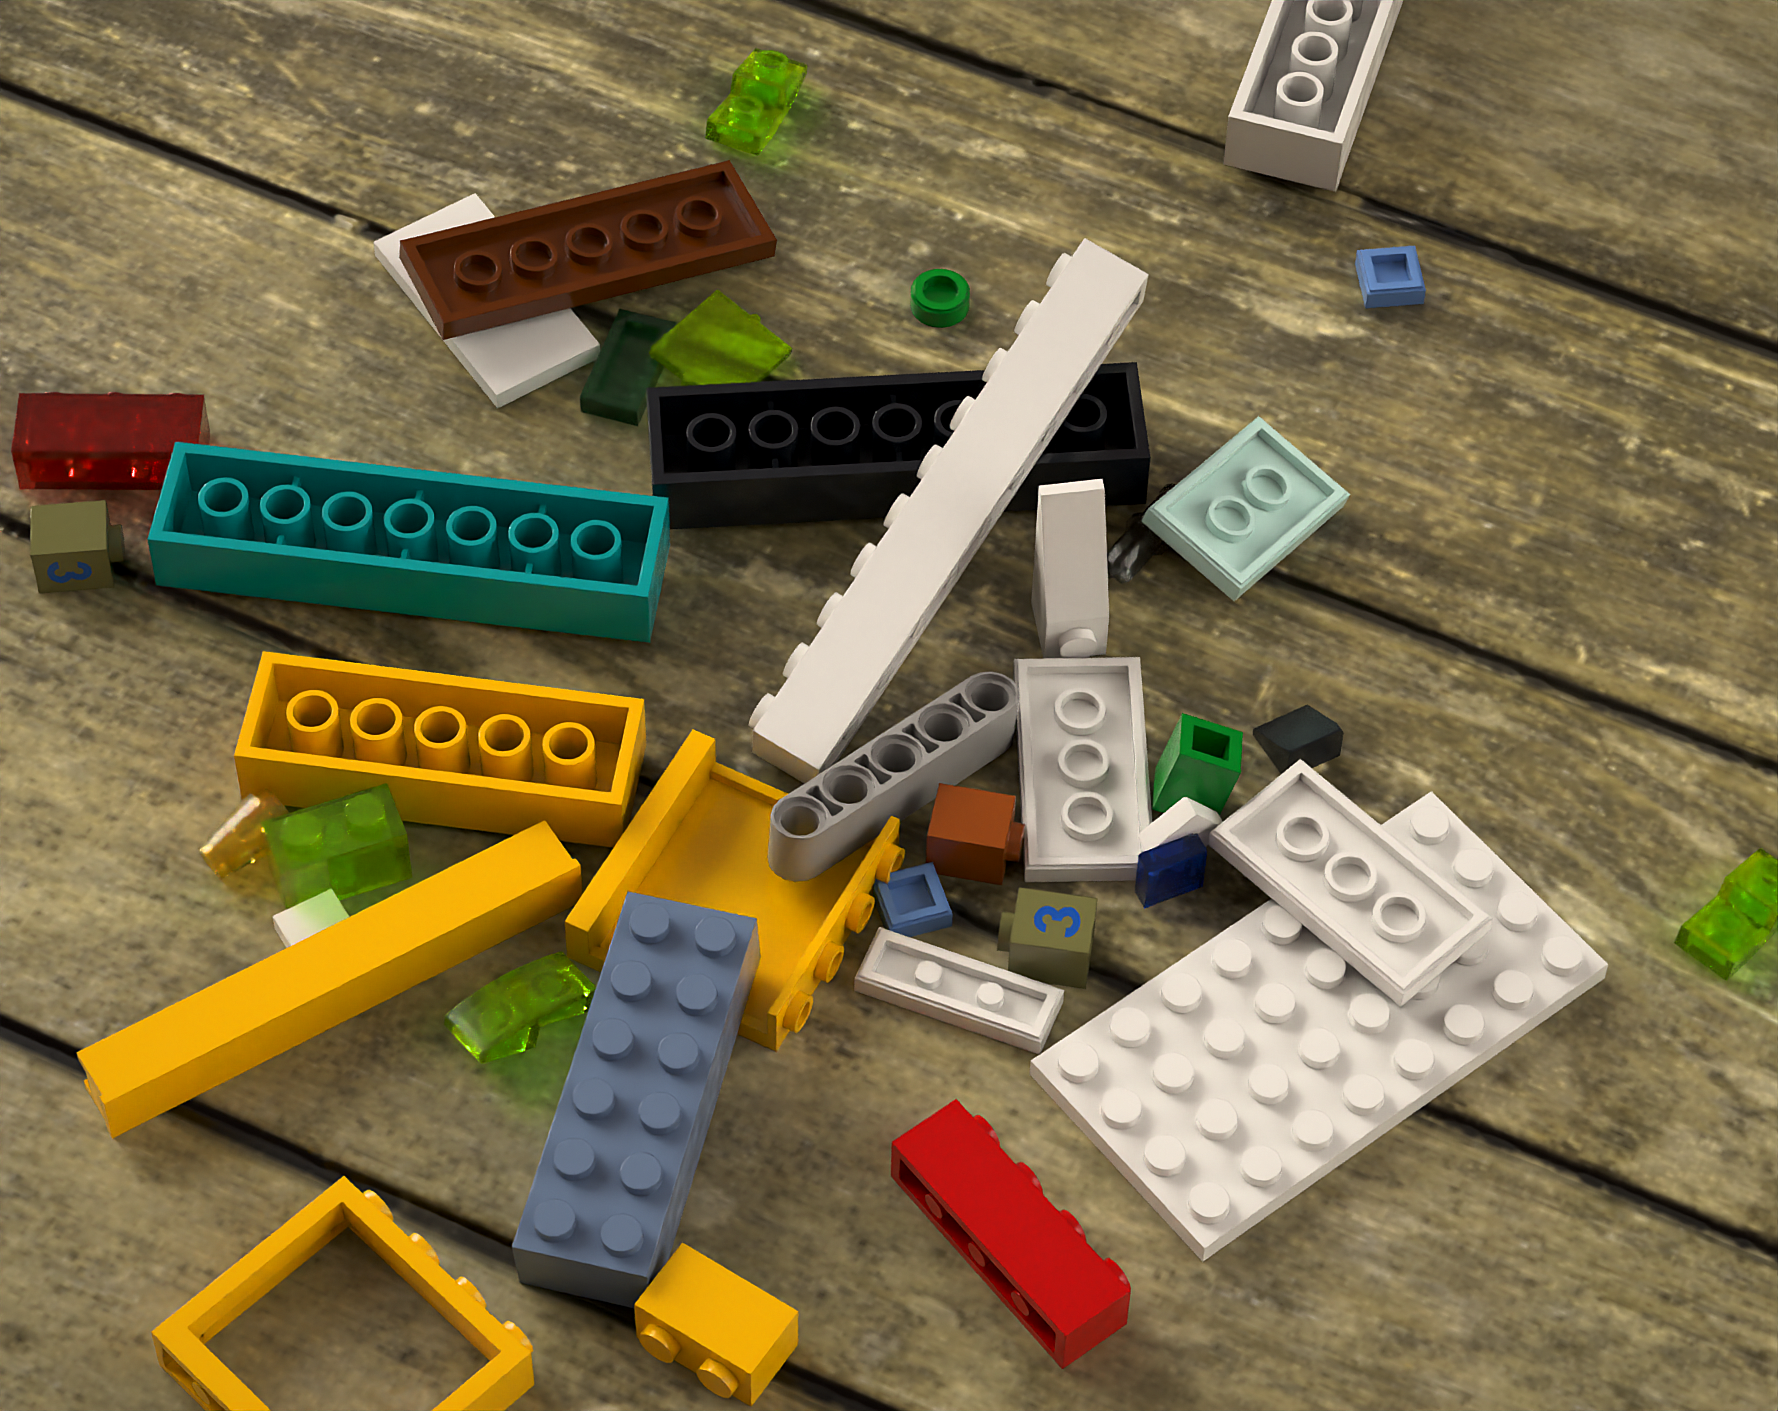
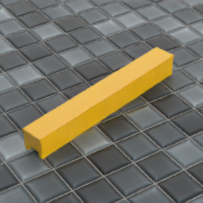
(329, 977)

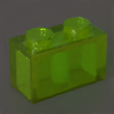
(338, 845)

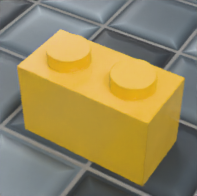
(715, 1325)

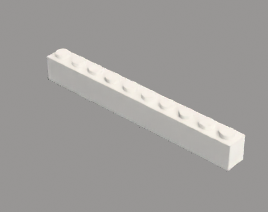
(948, 514)

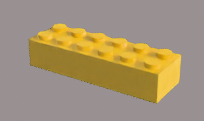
(445, 747)

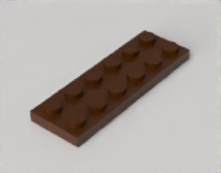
(586, 249)

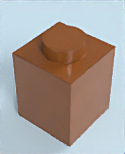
(973, 834)

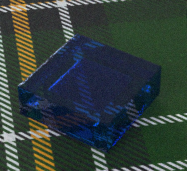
(1170, 870)

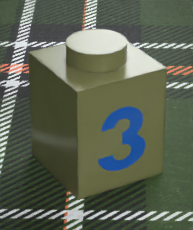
(74, 546)
(1049, 937)

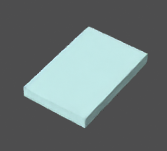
(1245, 508)

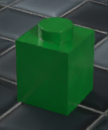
(1198, 764)

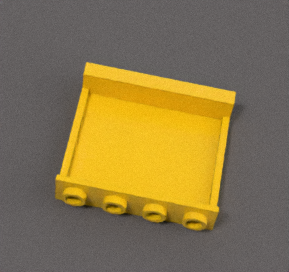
(707, 846)

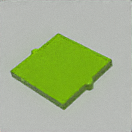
(720, 345)

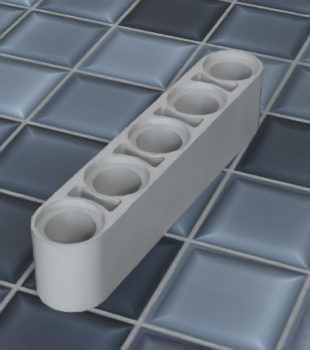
(892, 776)

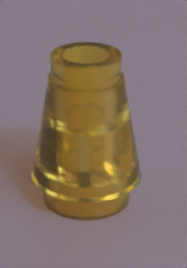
(240, 837)

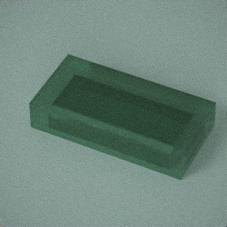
(625, 368)

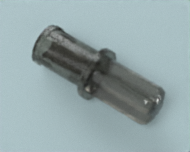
(1135, 546)

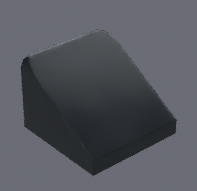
(1298, 736)

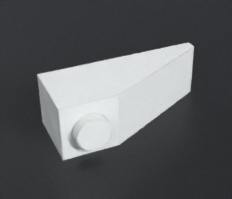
(1071, 570)

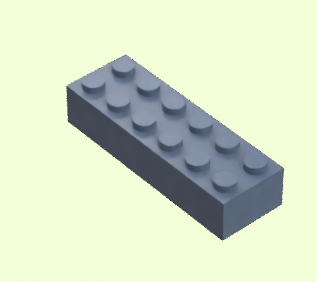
(637, 1100)

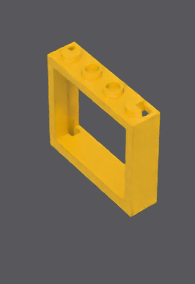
(214, 1387)

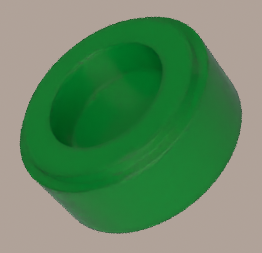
(940, 298)

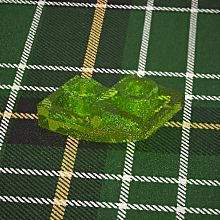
(758, 101)
(1737, 919)
(511, 1009)

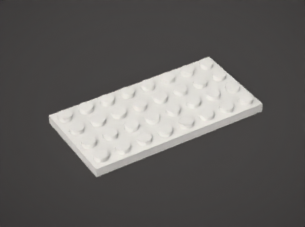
(1282, 1061)

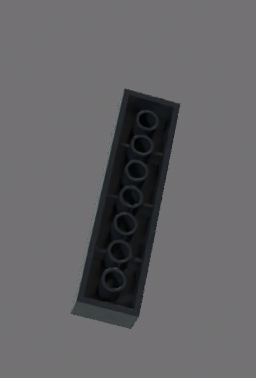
(858, 442)

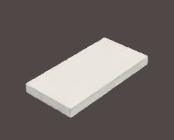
(505, 358)
(1081, 767)
(1350, 882)

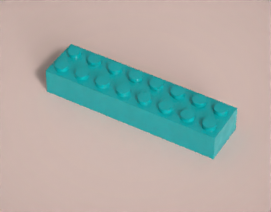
(411, 541)

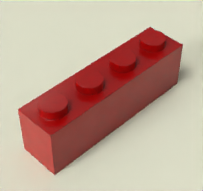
(1011, 1232)

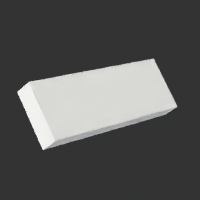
(959, 990)

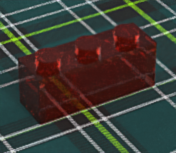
(102, 438)

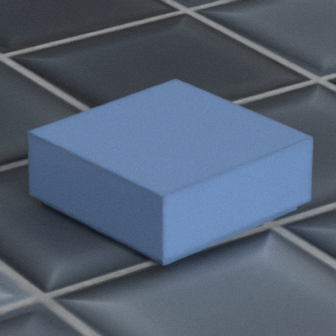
(1390, 277)
(913, 901)

